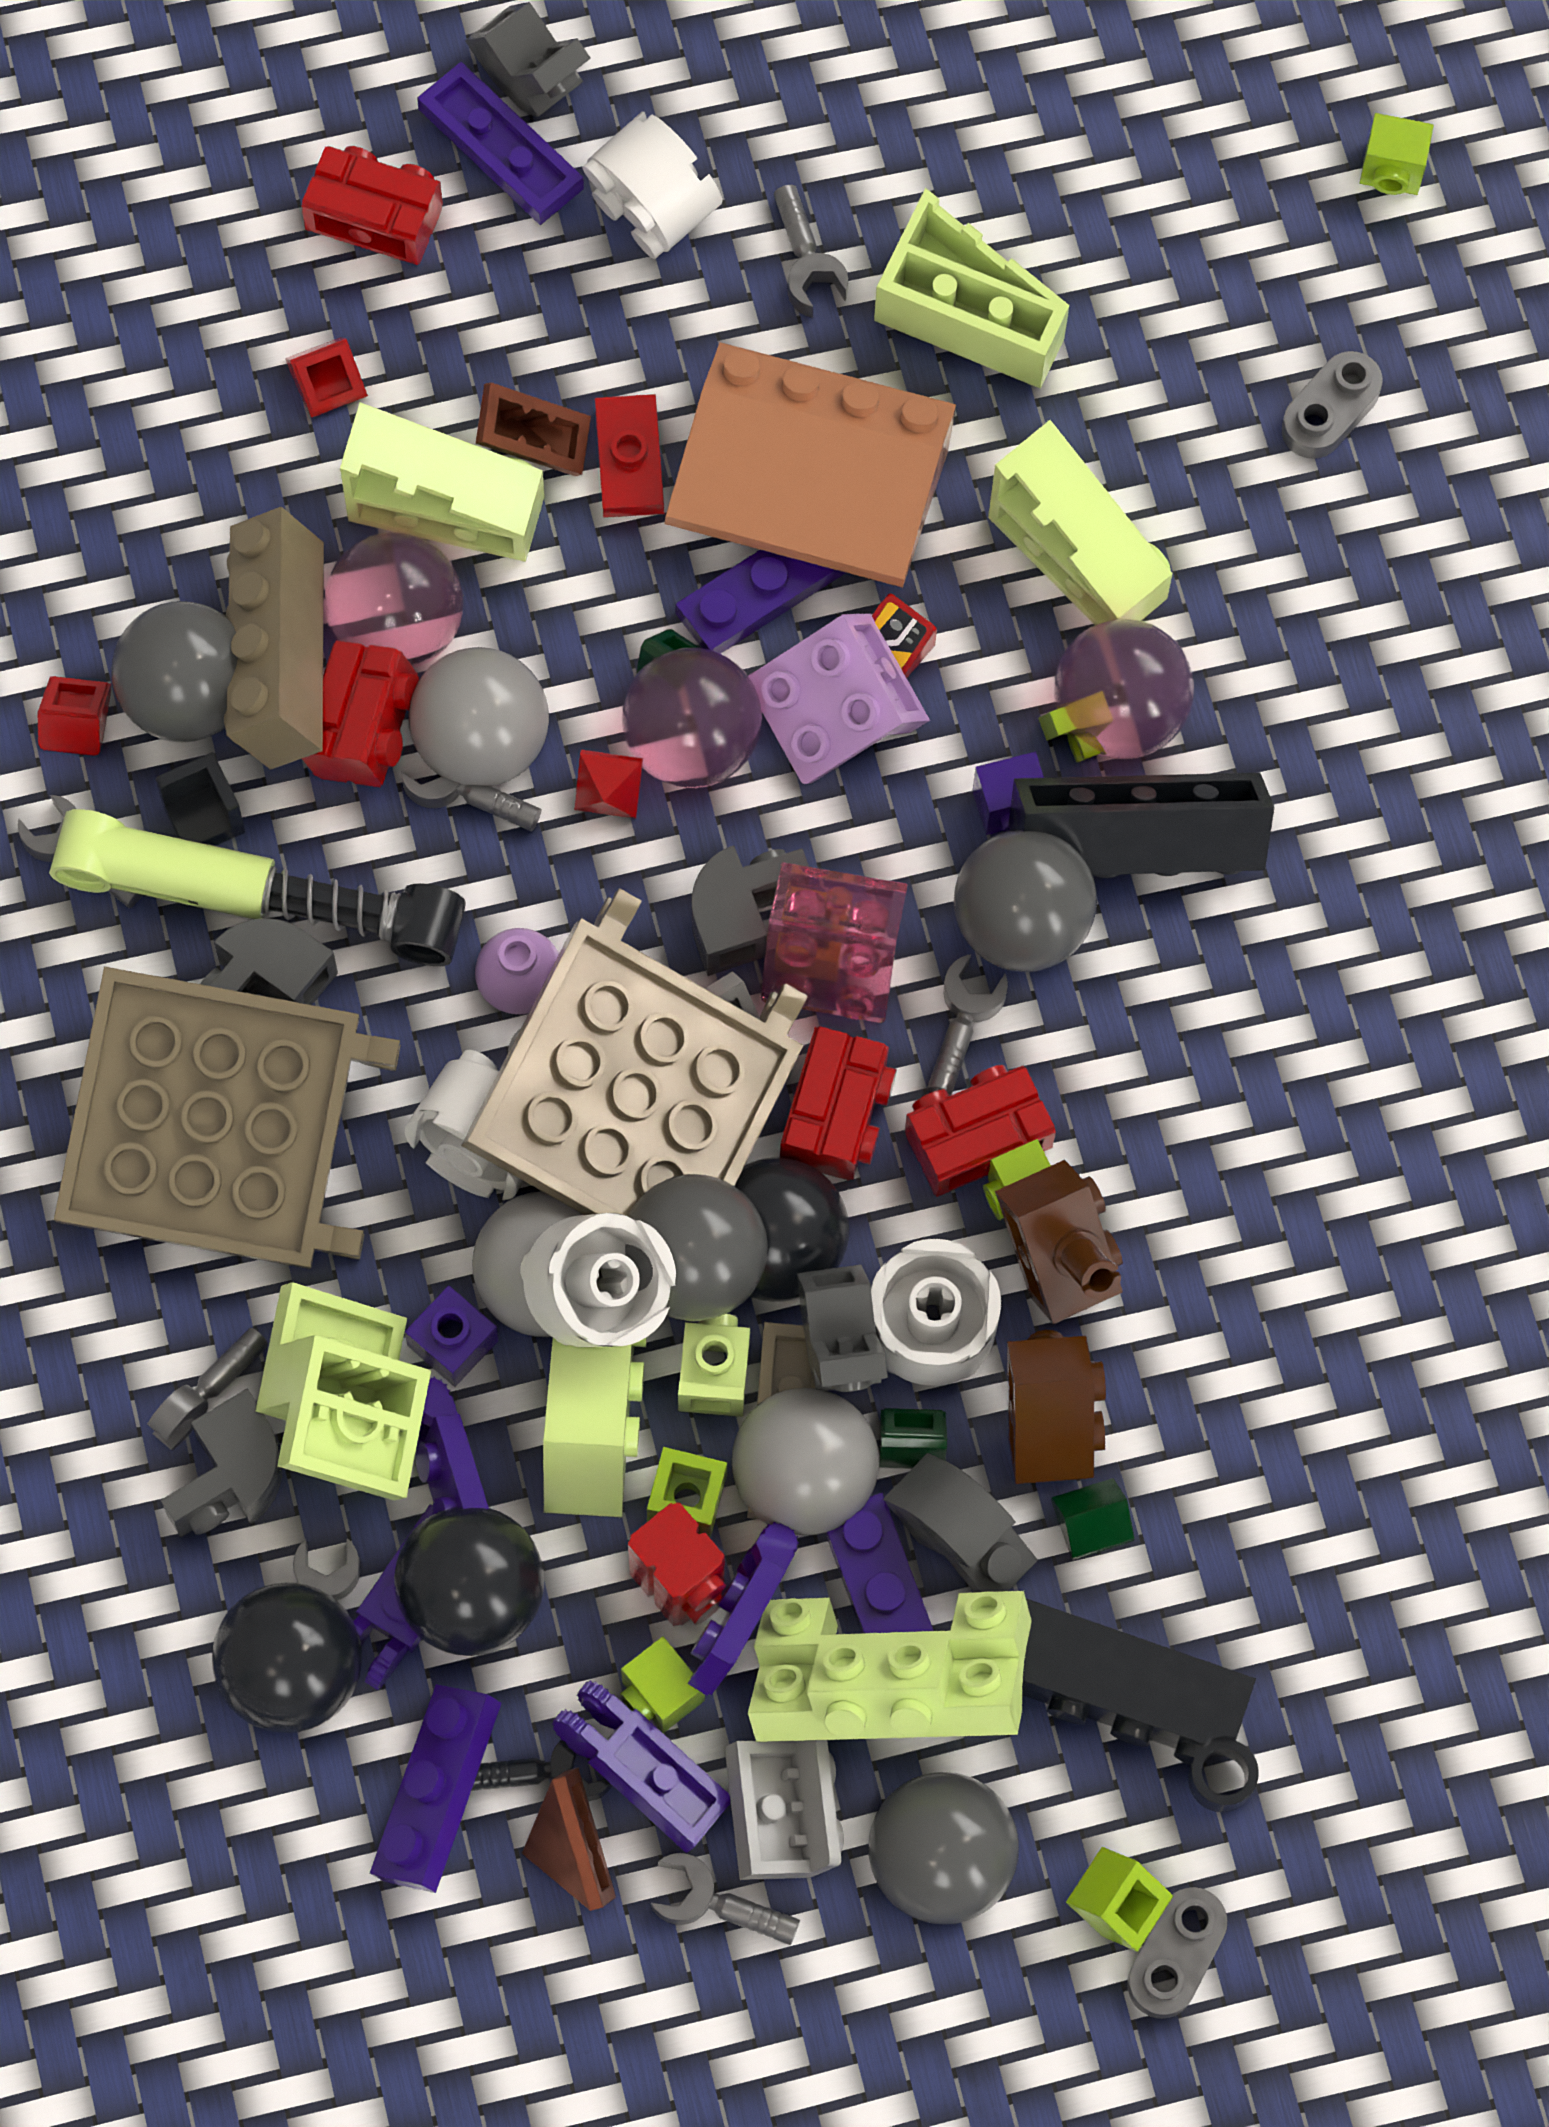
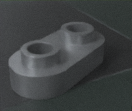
(1333, 400)
(1178, 1951)

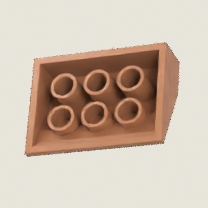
(811, 464)

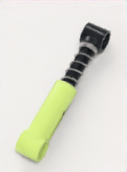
(104, 854)

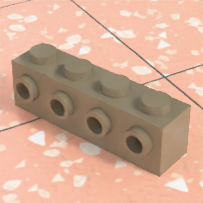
(278, 638)

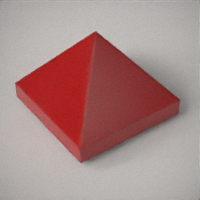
(608, 784)

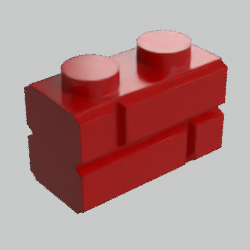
(372, 203)
(363, 713)
(836, 1103)
(964, 1131)
(677, 1566)

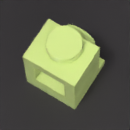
(710, 1387)

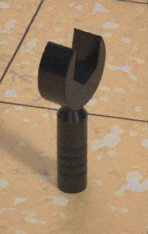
(533, 1771)

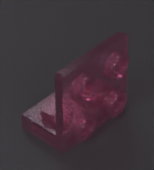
(834, 940)

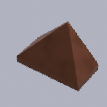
(533, 429)
(568, 1844)

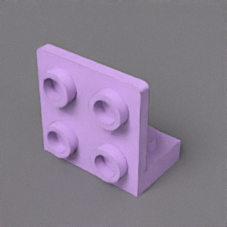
(836, 696)

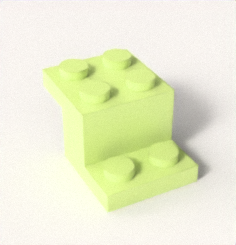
(343, 1392)

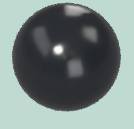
(801, 1219)
(469, 1580)
(287, 1657)

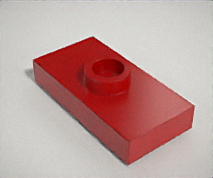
(629, 455)

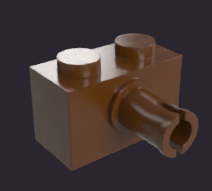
(1061, 1241)
(1053, 1408)

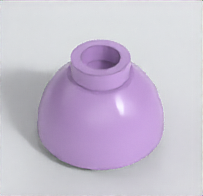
(514, 969)

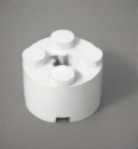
(651, 182)
(445, 1120)
(563, 1274)
(969, 1309)

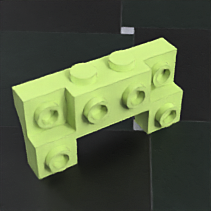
(892, 1682)

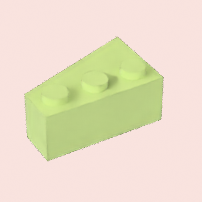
(969, 298)
(438, 486)
(1076, 530)
(590, 1428)

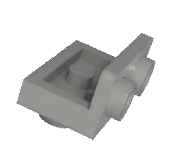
(783, 1808)

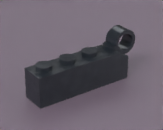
(1152, 821)
(1141, 1694)

